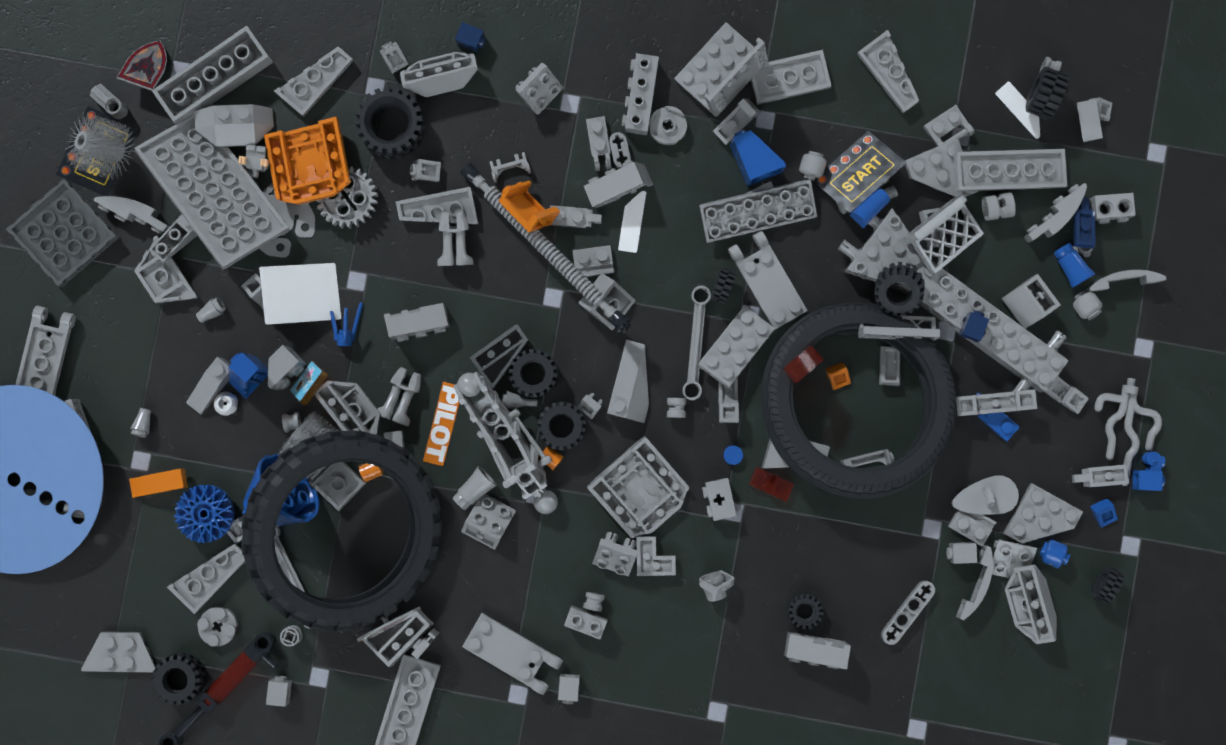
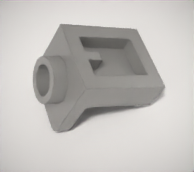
(393, 56)
(425, 170)

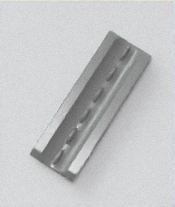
(758, 210)

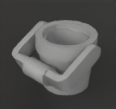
(714, 585)

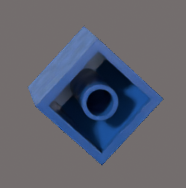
(755, 158)

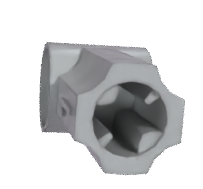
(108, 101)

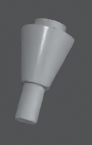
(514, 400)

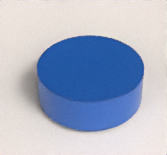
(733, 455)

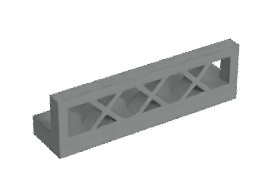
(887, 332)

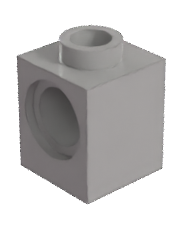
(962, 552)
(568, 688)
(279, 691)

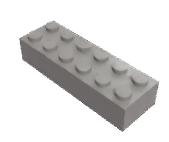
(213, 75)

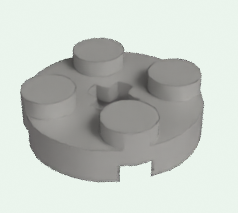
(669, 136)
(219, 615)

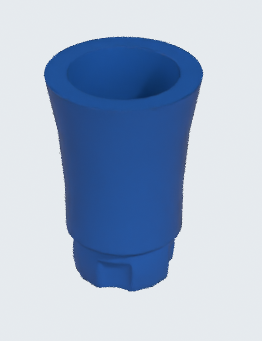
(1073, 265)

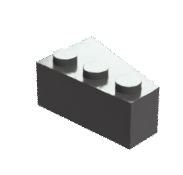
(497, 356)

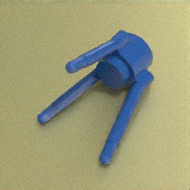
(345, 336)

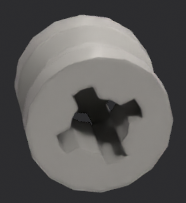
(1056, 65)
(291, 422)
(593, 601)

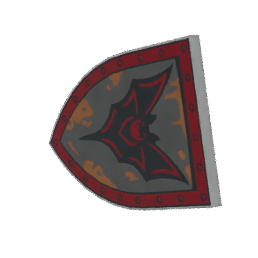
(145, 66)

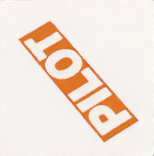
(442, 425)

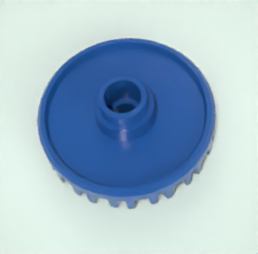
(191, 518)

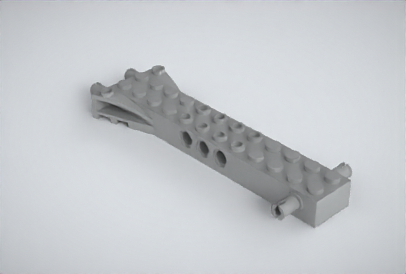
(951, 300)

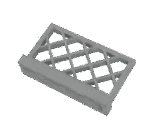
(938, 219)

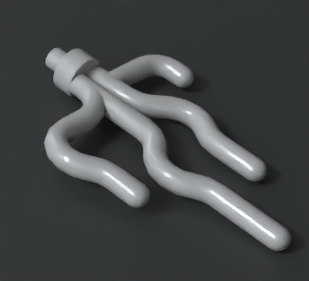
(1128, 405)

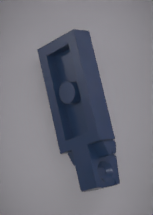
(1084, 225)

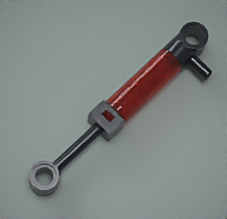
(226, 682)

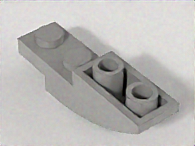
(129, 209)
(1062, 212)

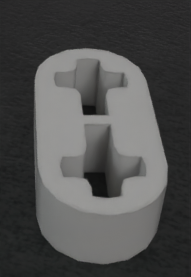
(615, 151)

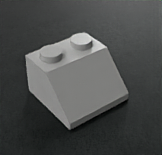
(615, 297)

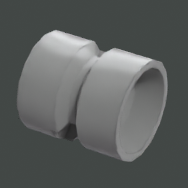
(998, 206)

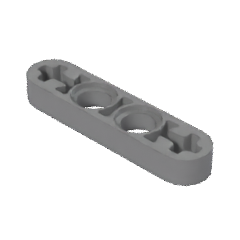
(910, 614)

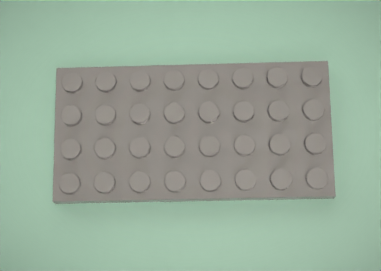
(211, 192)

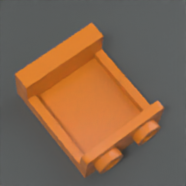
(526, 208)

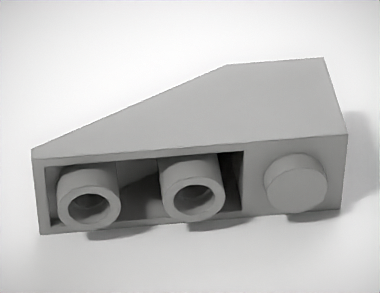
(173, 240)

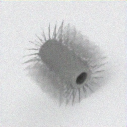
(100, 147)
(302, 433)

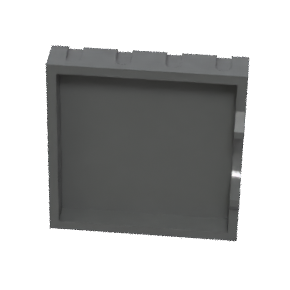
(63, 233)

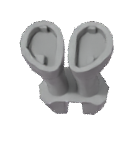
(461, 255)
(397, 380)

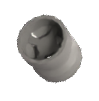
(676, 407)
(293, 632)

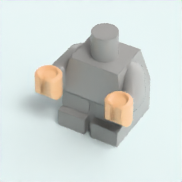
(255, 160)

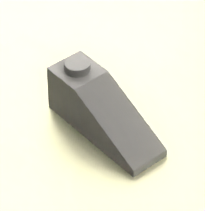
(209, 385)

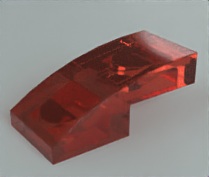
(803, 364)
(771, 484)

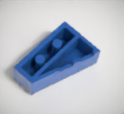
(246, 373)

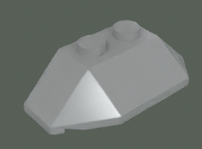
(439, 74)
(234, 124)
(349, 406)
(1032, 604)

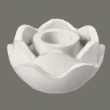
(231, 405)

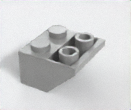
(1030, 301)
(283, 367)

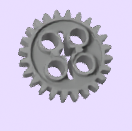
(361, 187)

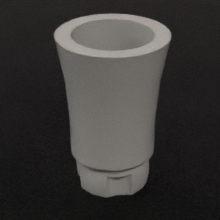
(474, 488)

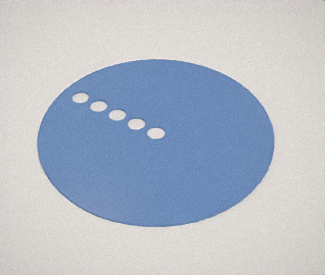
(57, 453)

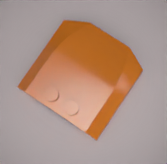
(308, 162)

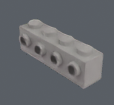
(641, 94)

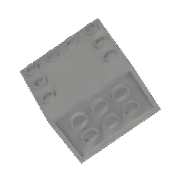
(722, 69)

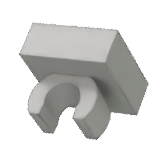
(589, 406)

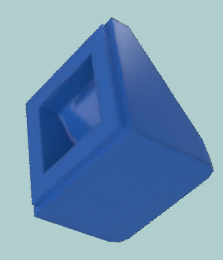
(1104, 512)

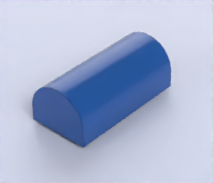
(870, 207)

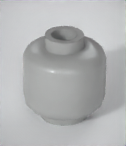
(812, 165)
(1087, 305)

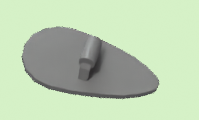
(988, 497)
(386, 623)

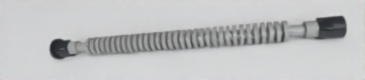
(550, 252)

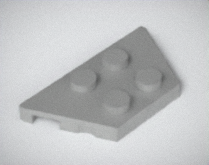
(163, 280)
(119, 653)

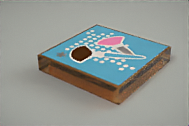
(308, 383)

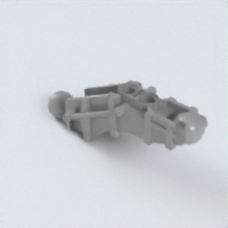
(531, 484)

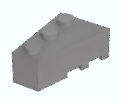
(417, 322)

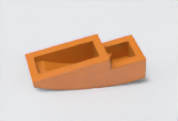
(158, 483)

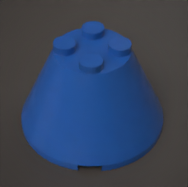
(300, 504)

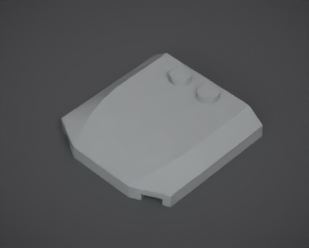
(640, 489)

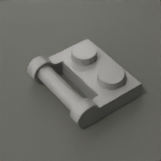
(947, 122)

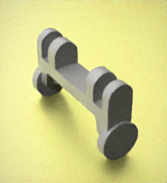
(497, 170)

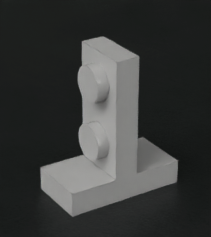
(737, 120)

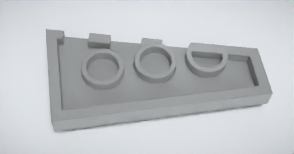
(885, 65)
(312, 84)
(430, 207)
(207, 579)

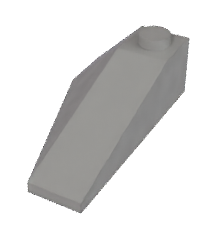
(631, 386)

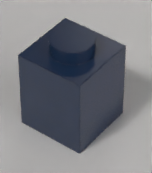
(470, 37)
(974, 326)

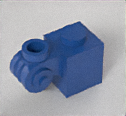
(1152, 476)

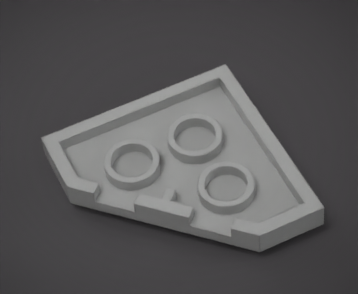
(937, 168)
(1041, 516)

